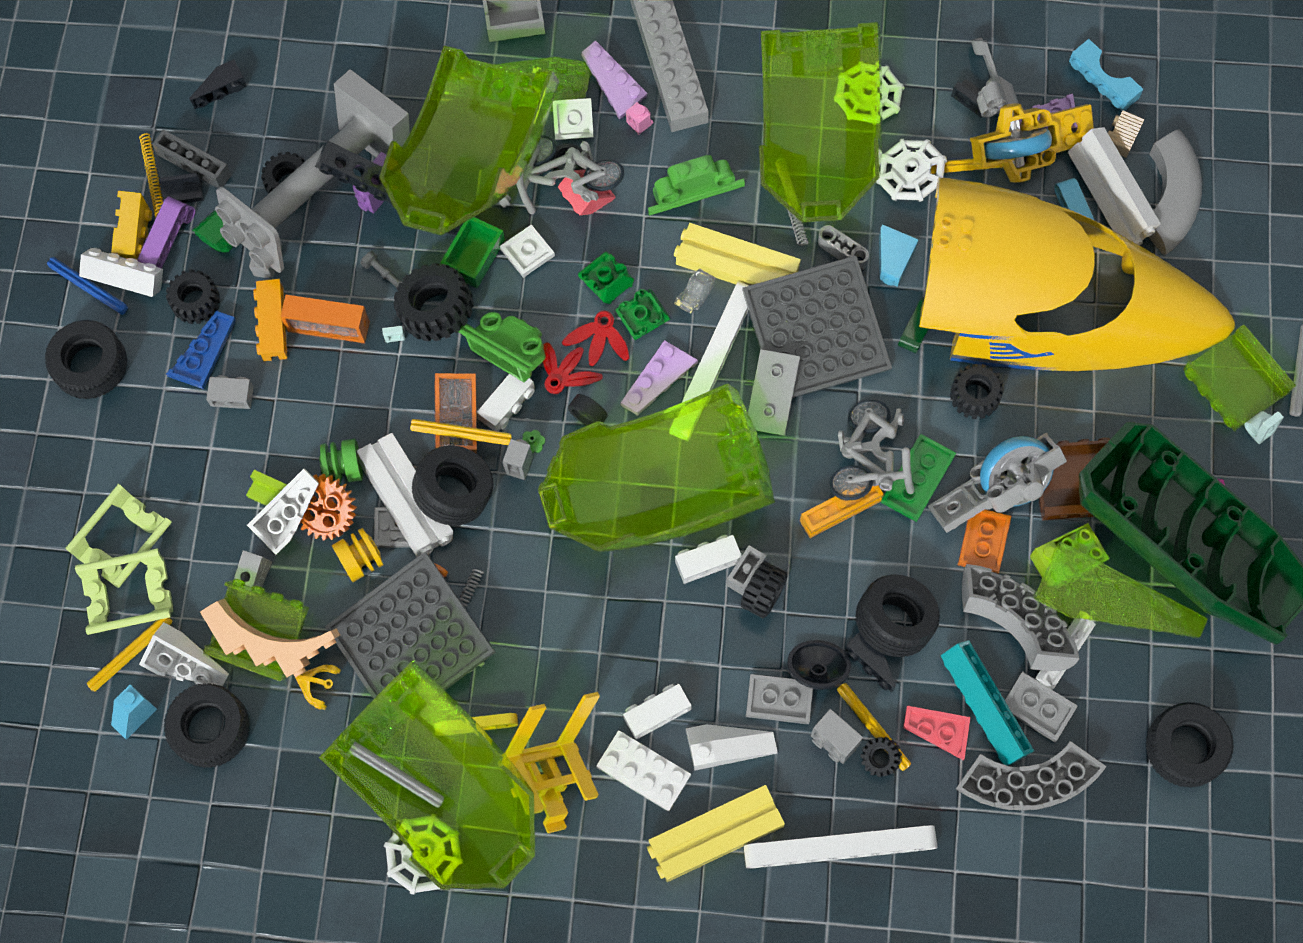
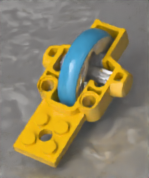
(1029, 139)

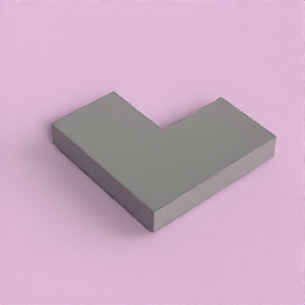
(386, 532)

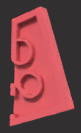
(939, 728)

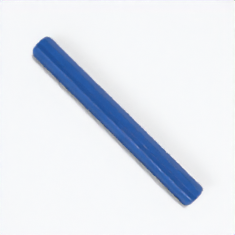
(87, 285)

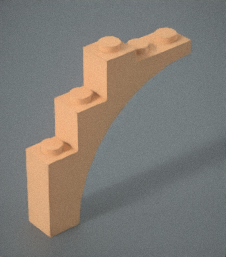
(236, 635)

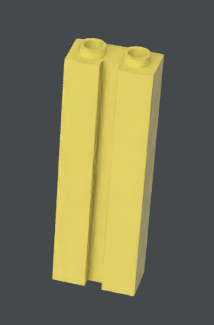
(731, 257)
(715, 834)

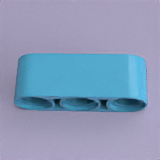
(1072, 198)

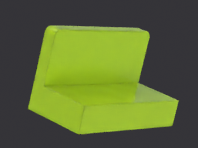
(264, 488)

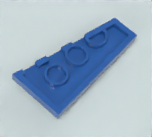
(203, 353)

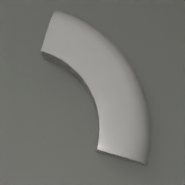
(1180, 190)
(1027, 619)
(1033, 785)

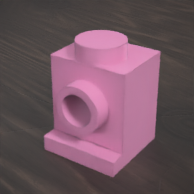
(640, 115)

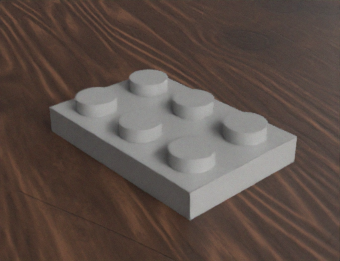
(778, 699)
(1039, 707)

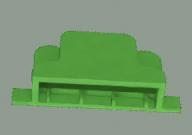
(693, 182)
(507, 344)

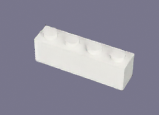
(121, 272)

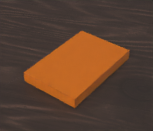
(985, 540)

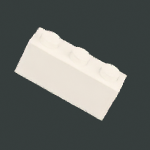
(505, 402)
(707, 558)
(656, 711)

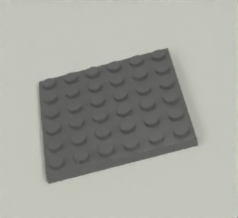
(822, 319)
(407, 620)

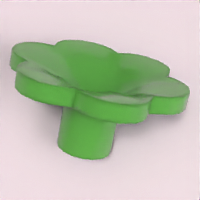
(536, 443)

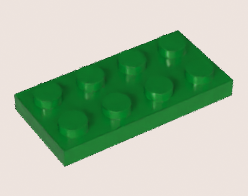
(928, 467)

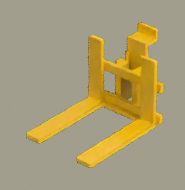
(551, 783)

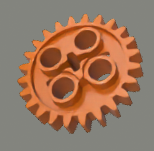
(320, 523)

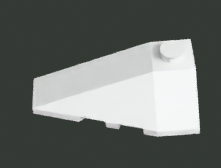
(281, 517)
(176, 655)
(724, 745)

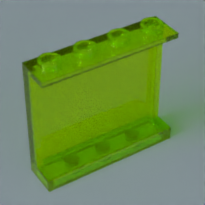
(1239, 378)
(267, 614)

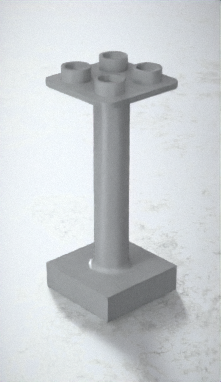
(365, 122)

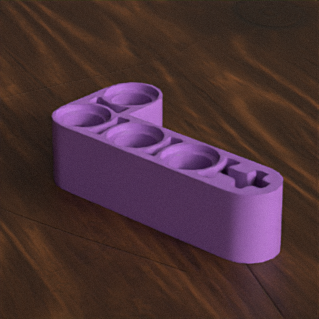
(165, 230)

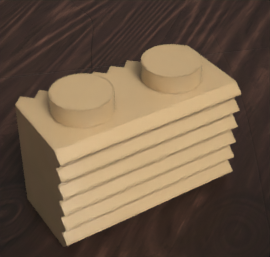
(1125, 131)

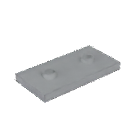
(773, 391)

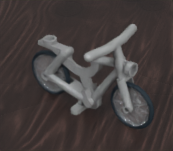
(598, 175)
(855, 481)

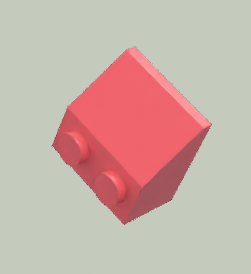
(579, 205)

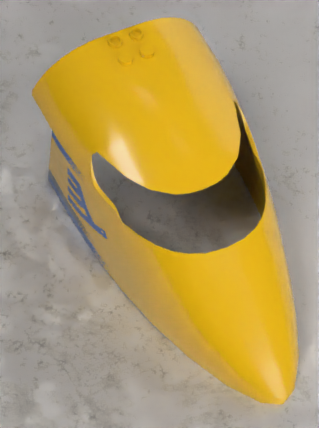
(1018, 255)

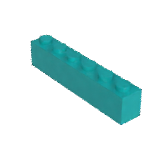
(987, 703)

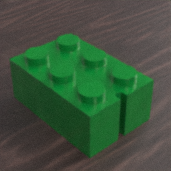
(474, 250)

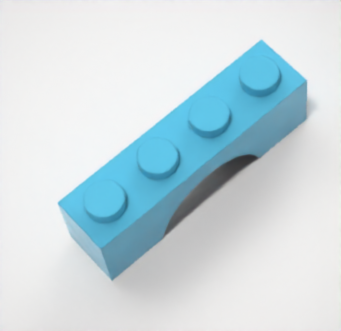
(1120, 91)

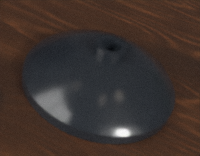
(819, 664)

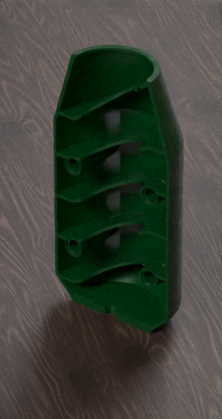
(1194, 531)

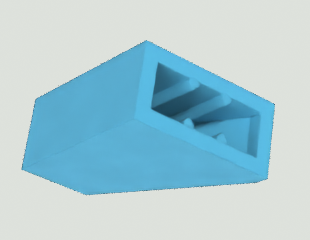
(894, 254)
(130, 711)

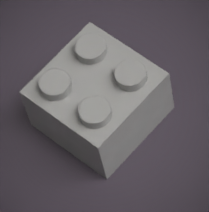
(836, 737)

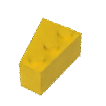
(132, 225)

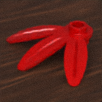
(598, 342)
(562, 373)

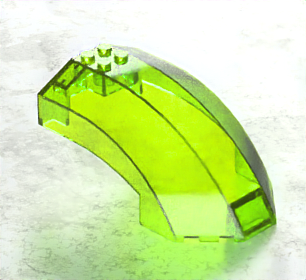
(821, 118)
(467, 141)
(657, 474)
(487, 814)

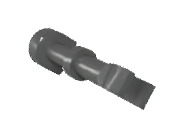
(370, 259)

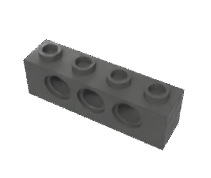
(191, 159)

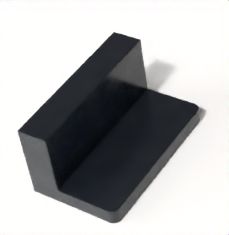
(967, 95)
(184, 188)

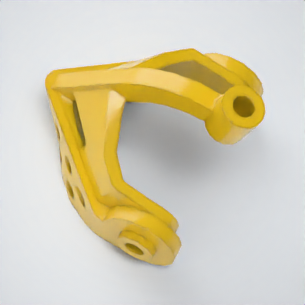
(304, 682)

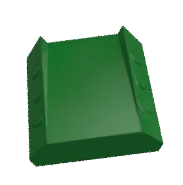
(209, 233)
(606, 277)
(642, 313)

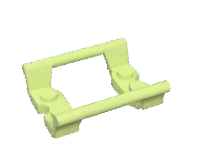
(135, 512)
(97, 591)

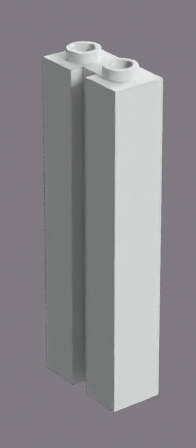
(1113, 186)
(392, 479)

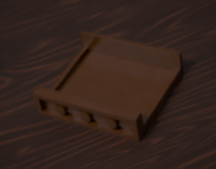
(1062, 495)

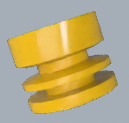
(357, 554)

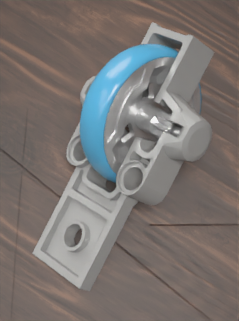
(1029, 472)

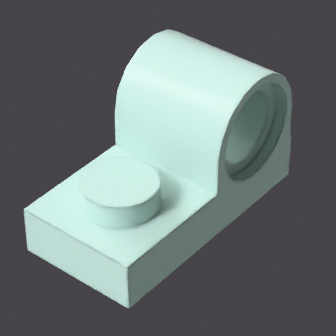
(1263, 425)

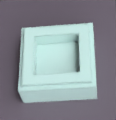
(393, 334)

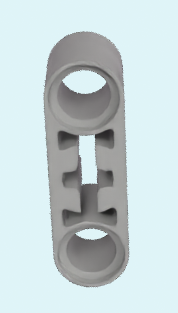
(841, 245)

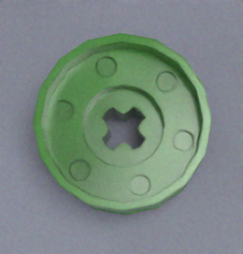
(341, 461)

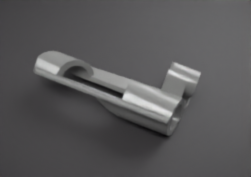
(997, 90)

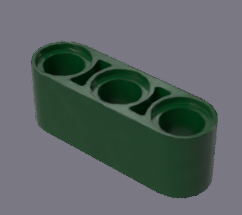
(913, 334)

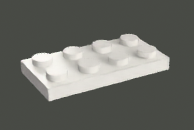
(643, 770)

